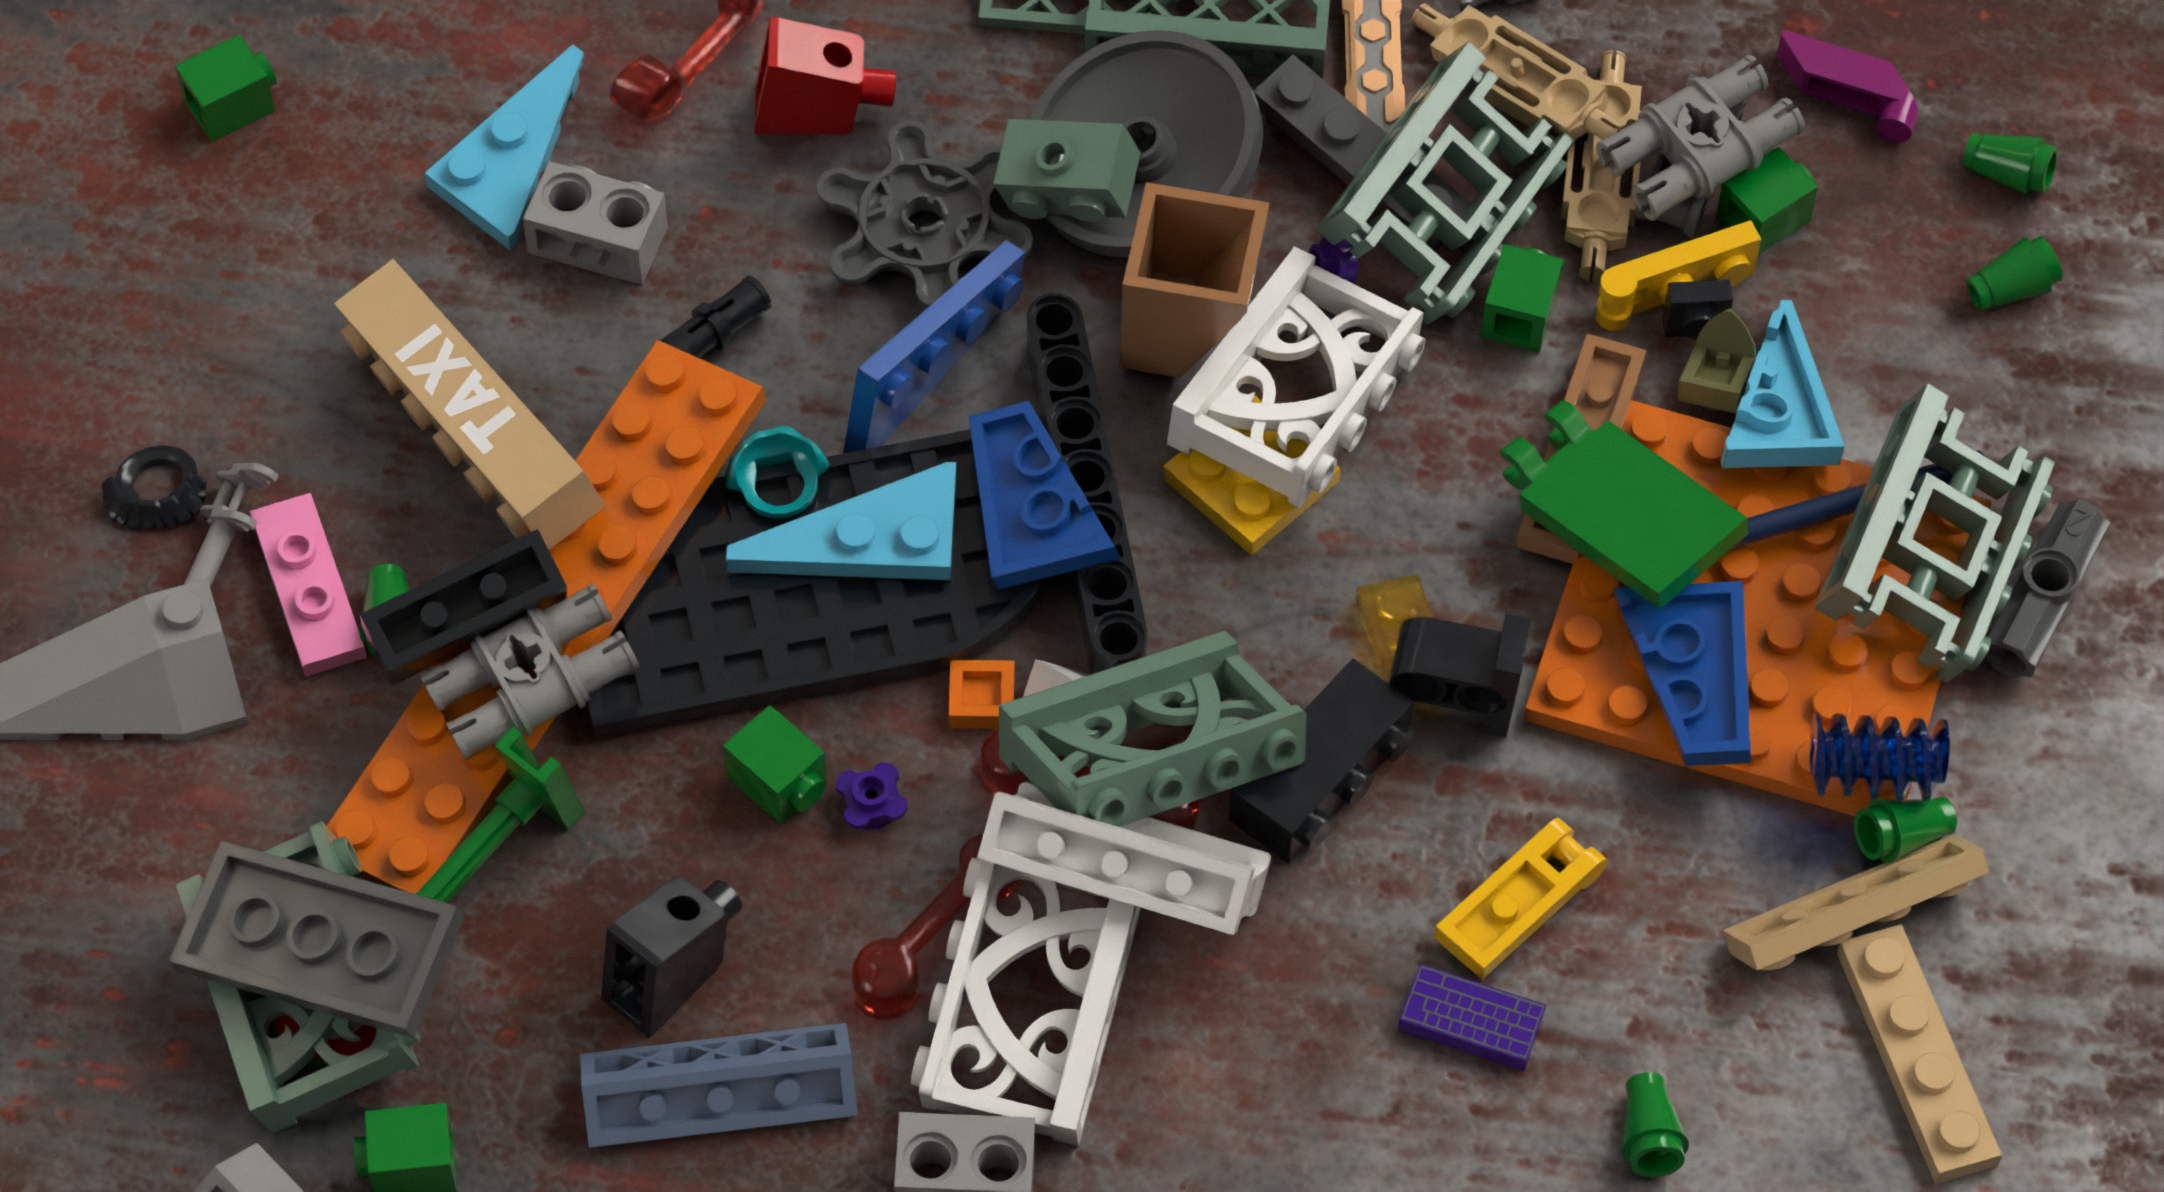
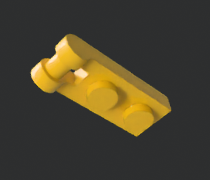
(1644, 281)
(1518, 898)

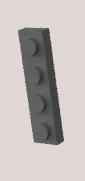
(1336, 132)

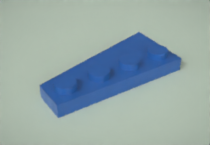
(927, 348)

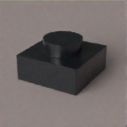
(1693, 304)

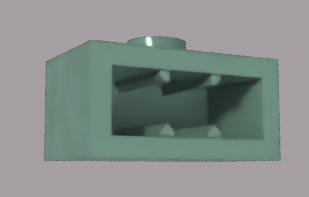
(1067, 169)

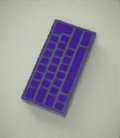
(1472, 1017)

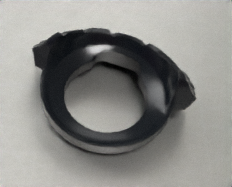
(181, 505)

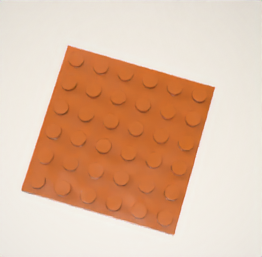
(1795, 654)

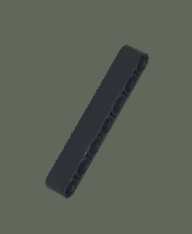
(1089, 459)

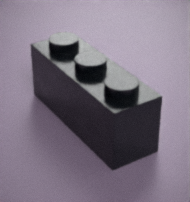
(469, 601)
(1348, 736)

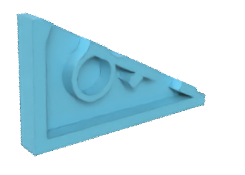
(499, 162)
(1784, 406)
(879, 534)

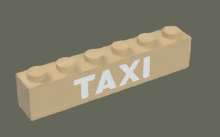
(468, 406)

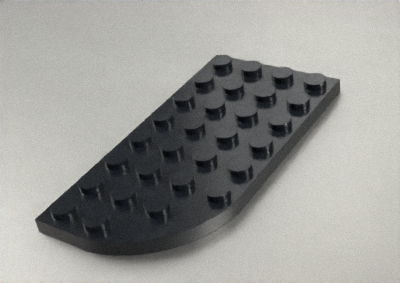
(757, 639)

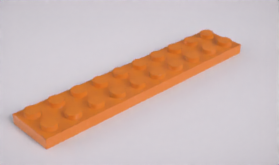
(651, 470)

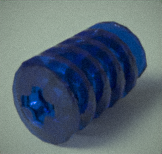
(1878, 756)

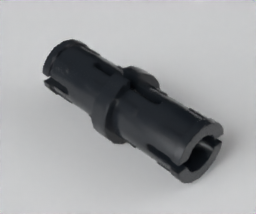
(717, 322)

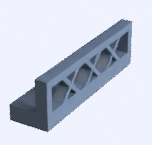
(718, 1085)

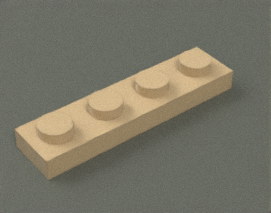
(1870, 896)
(1919, 1054)

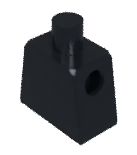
(666, 950)

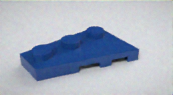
(1031, 502)
(1697, 667)

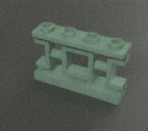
(1413, 154)
(1889, 518)

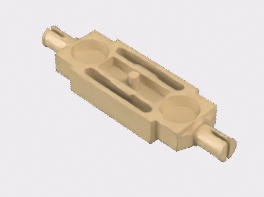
(1532, 76)
(1598, 214)

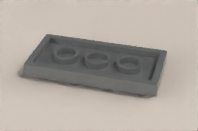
(317, 939)

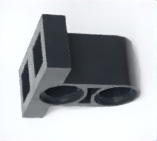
(1462, 666)

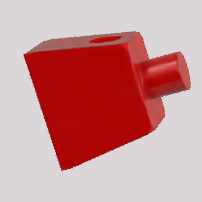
(815, 80)

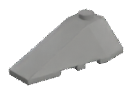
(130, 671)

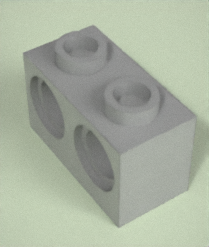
(593, 232)
(966, 1150)

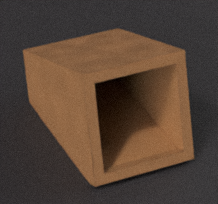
(1187, 276)

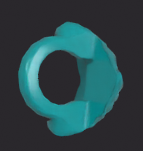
(770, 449)

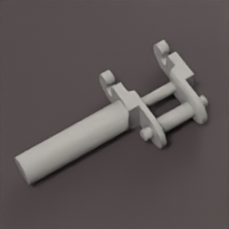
(227, 520)

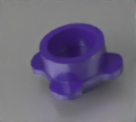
(1336, 258)
(871, 812)

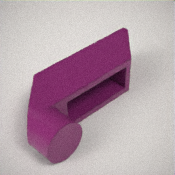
(1850, 81)

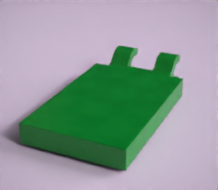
(1622, 505)

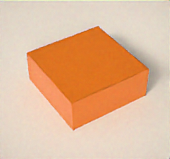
(977, 692)

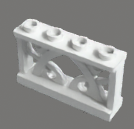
(1291, 304)
(1136, 863)
(1062, 1076)

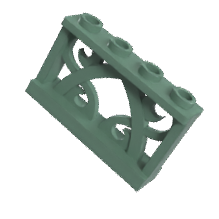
(1173, 688)
(269, 1062)

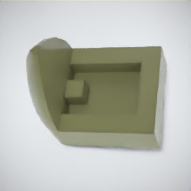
(1719, 364)

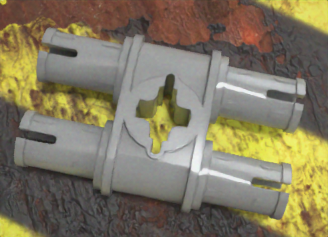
(1700, 137)
(536, 642)

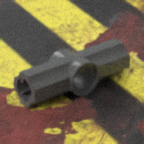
(2034, 613)

